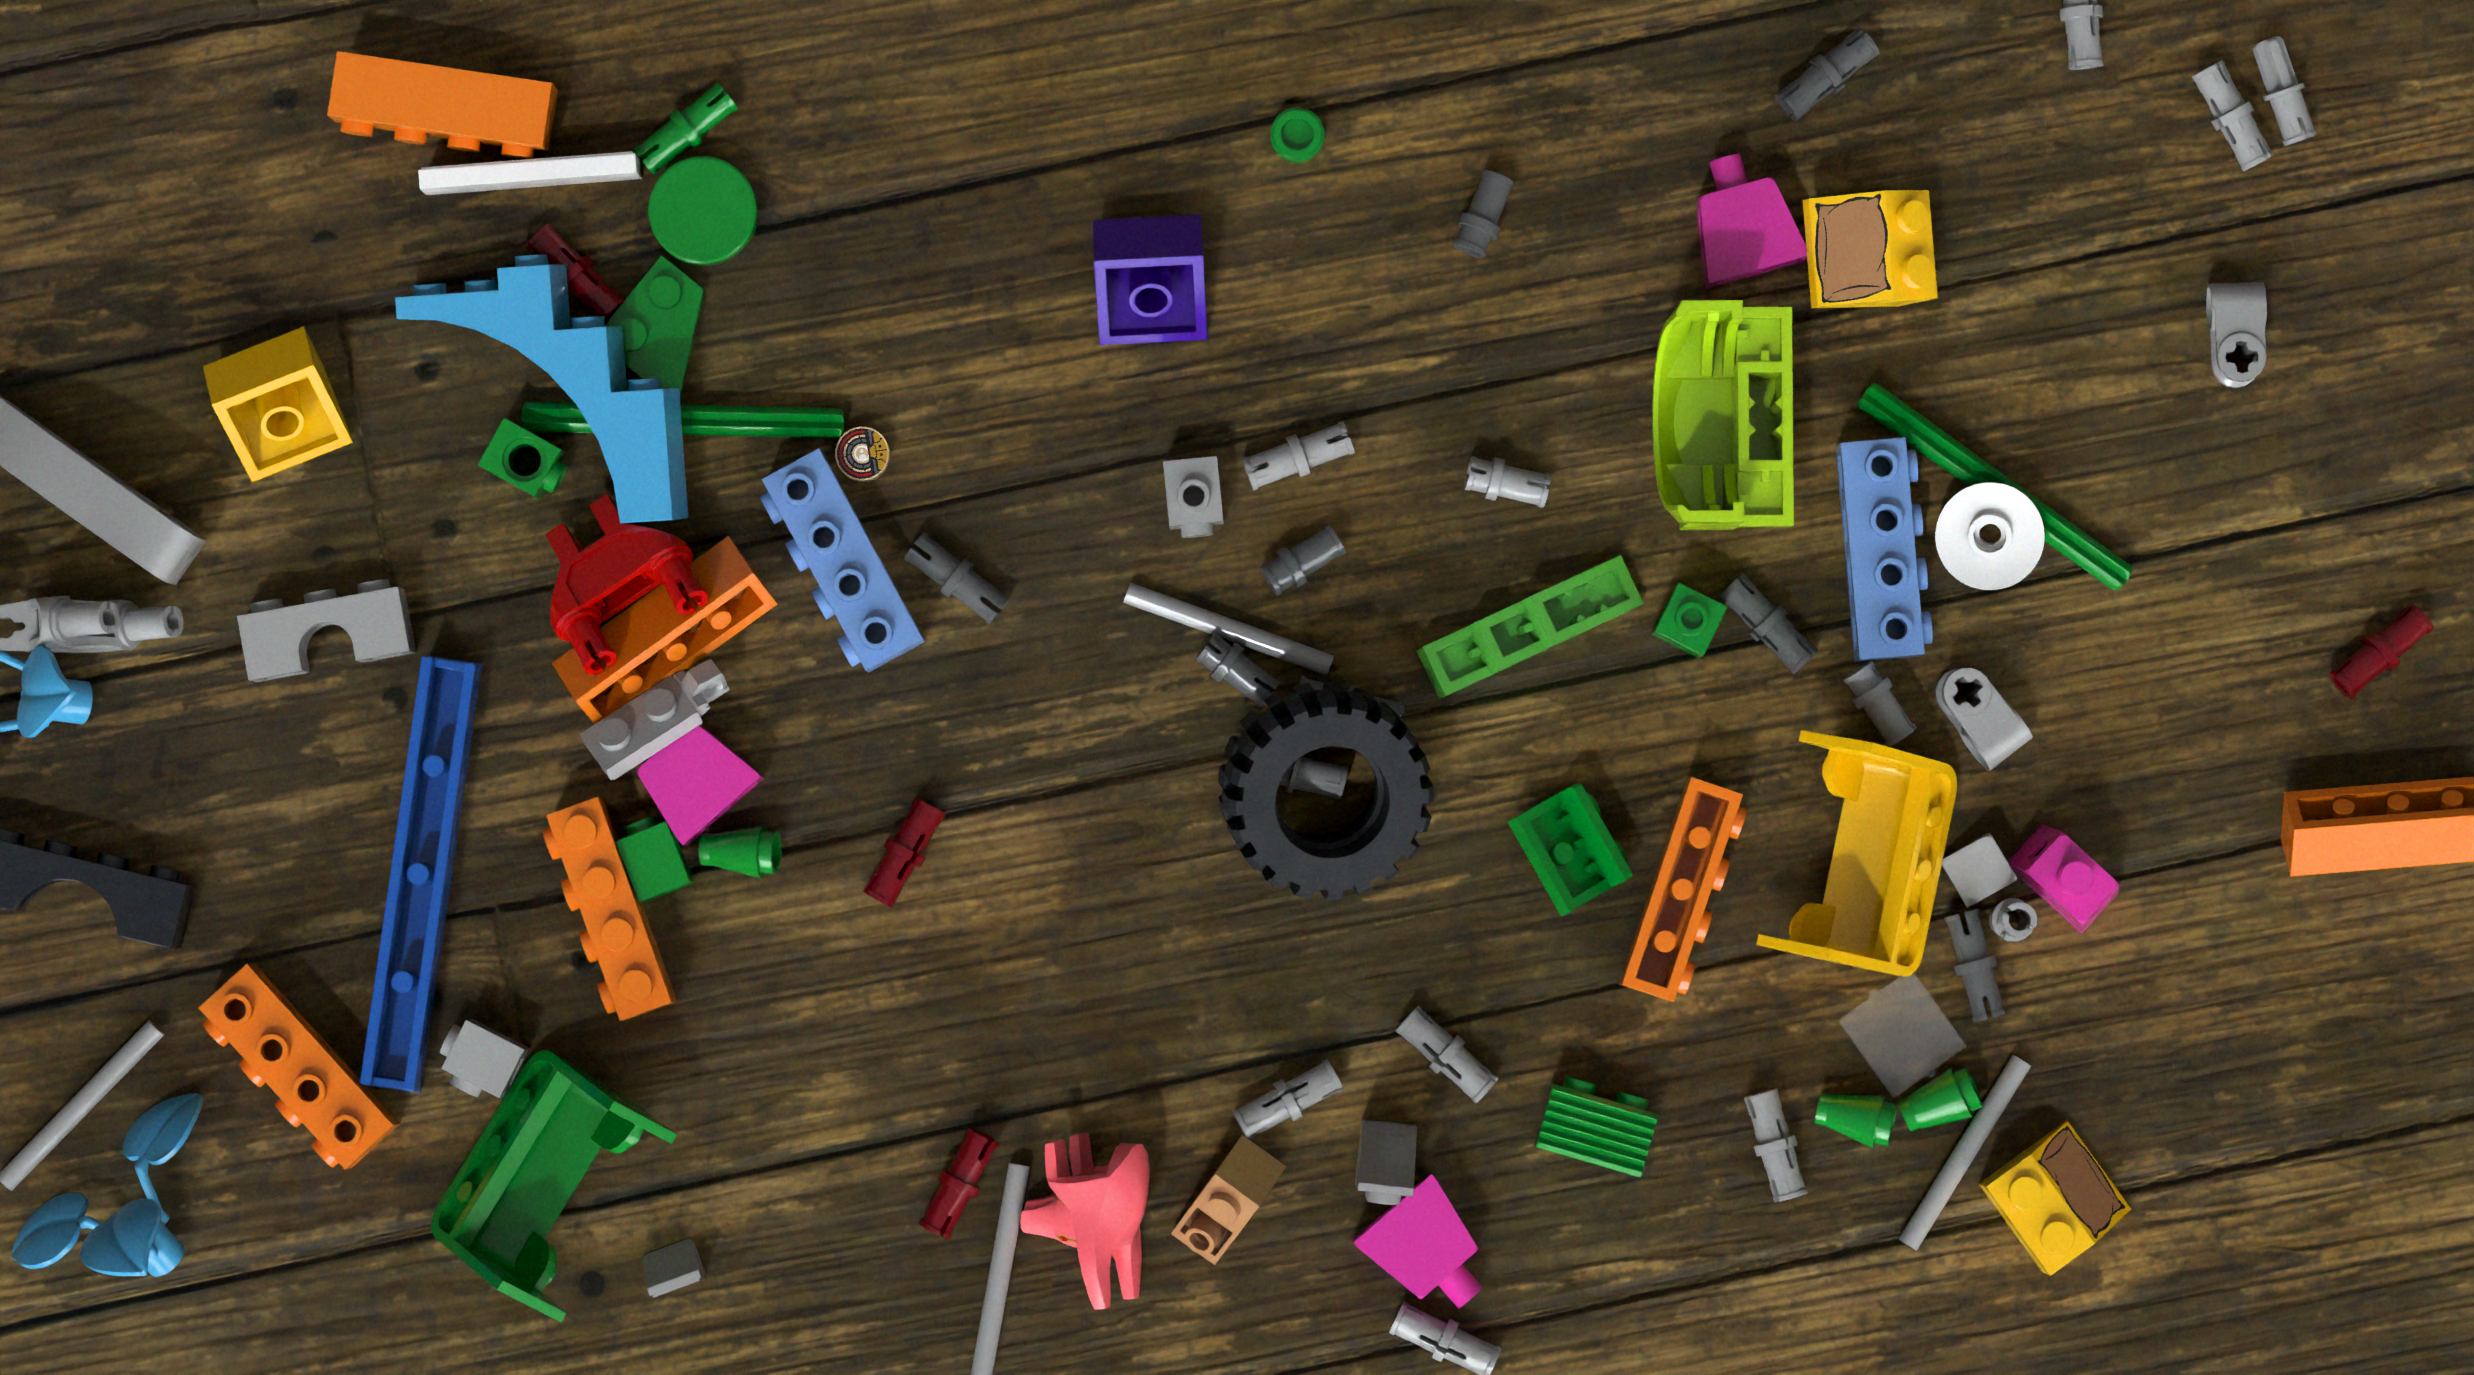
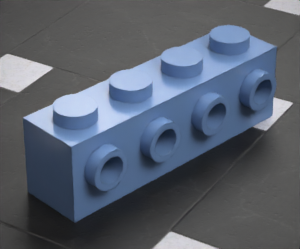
(1881, 549)
(842, 561)

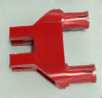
(613, 575)

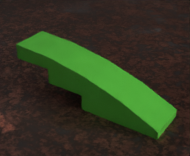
(1529, 627)

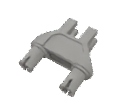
(87, 625)

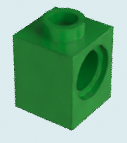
(507, 443)
(1689, 620)
(653, 859)

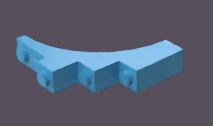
(634, 427)

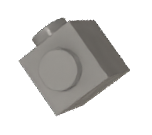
(1193, 495)
(482, 1059)

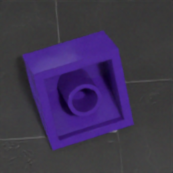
(1149, 279)

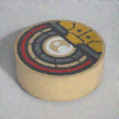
(862, 454)

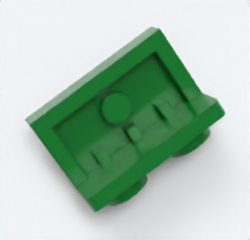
(1571, 848)

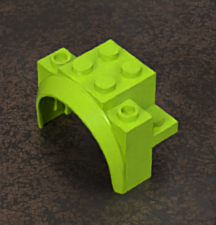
(1725, 417)

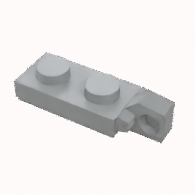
(654, 719)

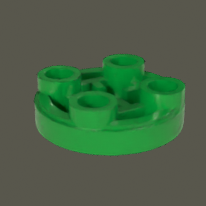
(703, 211)

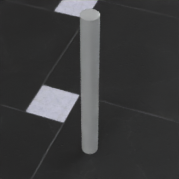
(1228, 629)
(80, 1105)
(1964, 1152)
(1000, 1269)

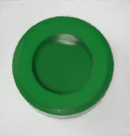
(1297, 135)

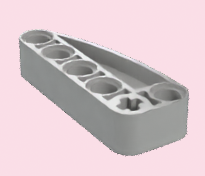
(95, 496)

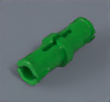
(685, 128)

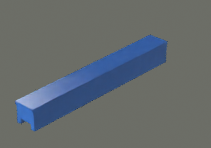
(421, 874)

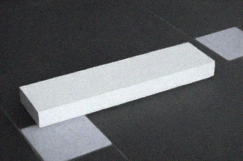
(529, 173)

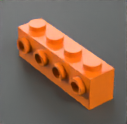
(442, 103)
(658, 641)
(2378, 826)
(1681, 888)
(614, 917)
(298, 1067)

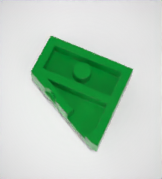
(660, 324)

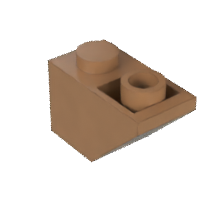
(1228, 1200)

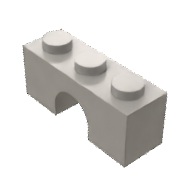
(278, 636)

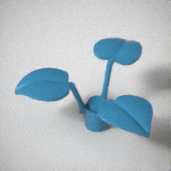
(46, 694)
(137, 1234)

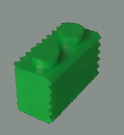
(1597, 1128)

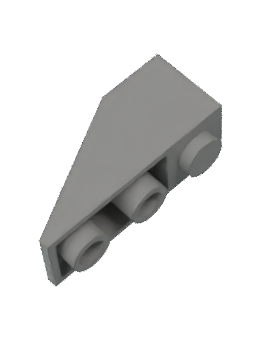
(1386, 1161)

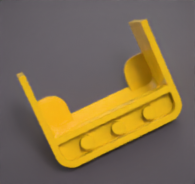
(1881, 860)

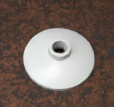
(1984, 563)

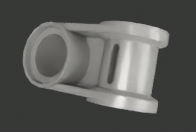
(2238, 321)
(1985, 725)

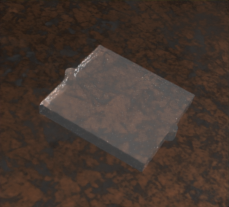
(1901, 1033)

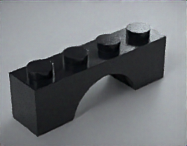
(144, 905)

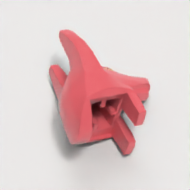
(1095, 1212)

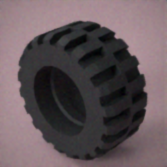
(1366, 845)

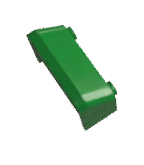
(528, 1171)

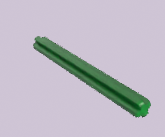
(705, 420)
(1973, 469)

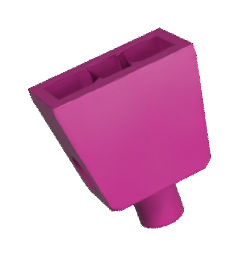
(1744, 226)
(696, 782)
(2064, 876)
(1423, 1244)

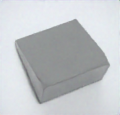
(1978, 870)
(672, 1267)

